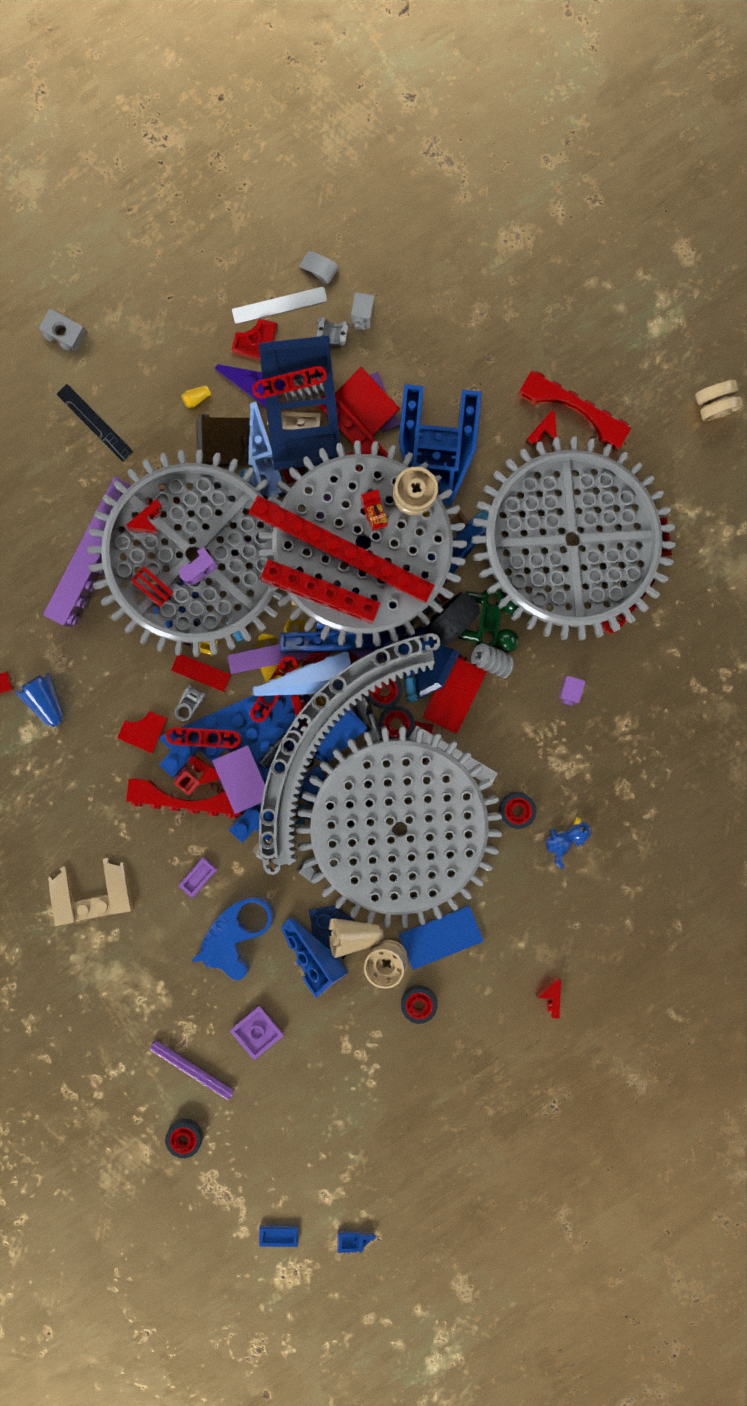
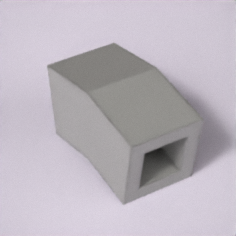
(306, 872)

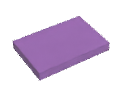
(240, 779)

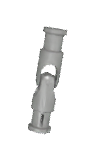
(365, 714)

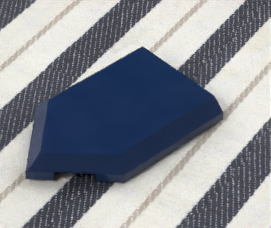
(436, 678)
(320, 922)

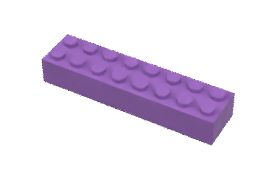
(78, 580)

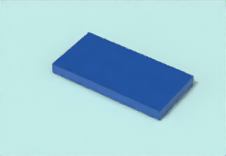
(441, 937)

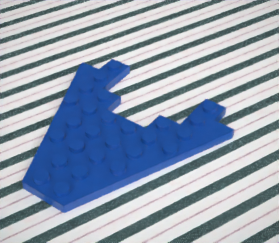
(254, 734)

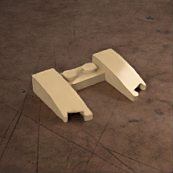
(70, 911)

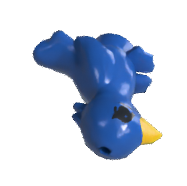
(562, 841)

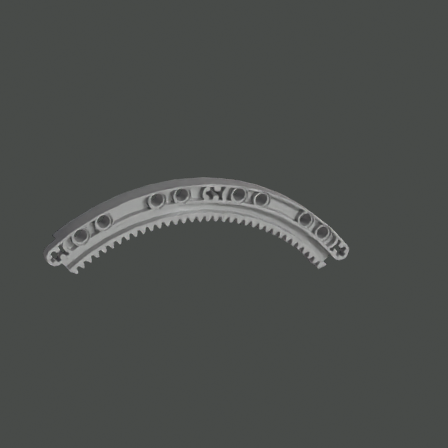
(283, 786)

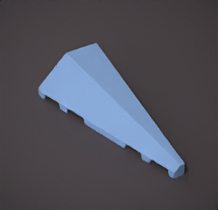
(261, 456)
(308, 678)

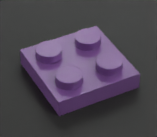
(256, 1032)

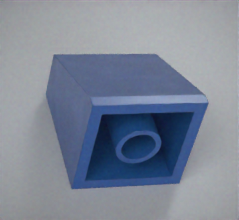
(347, 727)

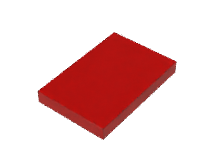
(367, 401)

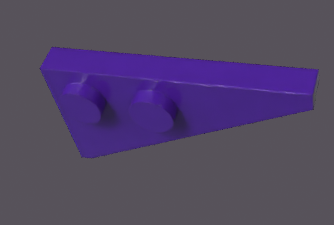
(245, 380)

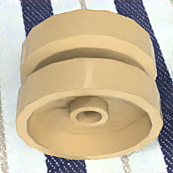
(719, 400)
(415, 479)

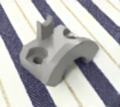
(333, 330)

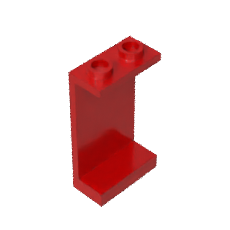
(452, 702)

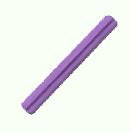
(191, 1070)

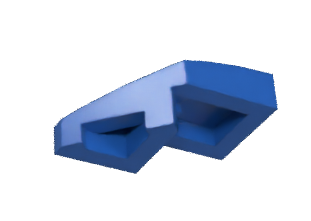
(353, 1241)

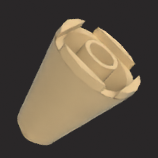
(352, 936)

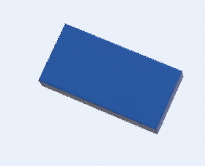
(278, 1235)

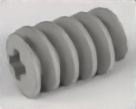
(304, 392)
(492, 660)

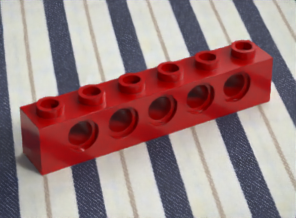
(320, 591)

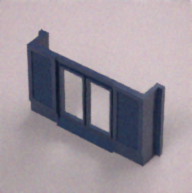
(292, 446)

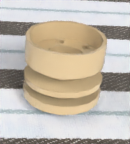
(385, 974)

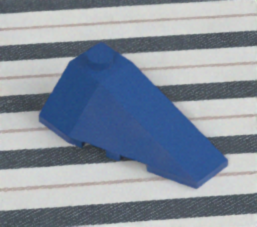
(315, 958)

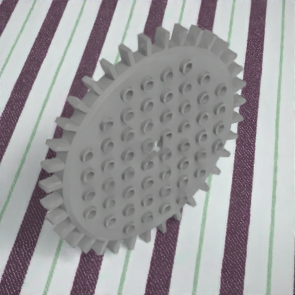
(629, 492)
(435, 525)
(117, 571)
(352, 770)

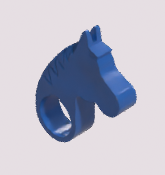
(221, 942)

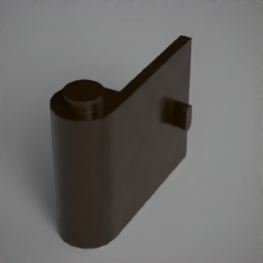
(224, 437)

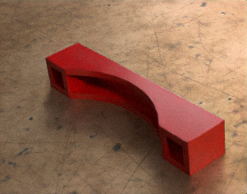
(540, 390)
(146, 792)

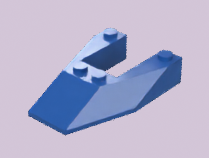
(442, 448)

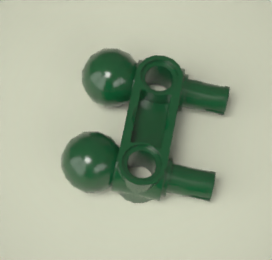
(503, 640)

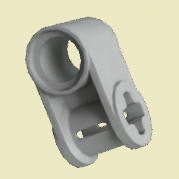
(190, 702)

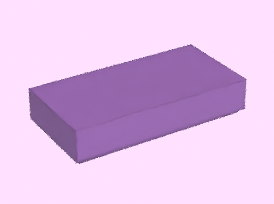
(197, 877)

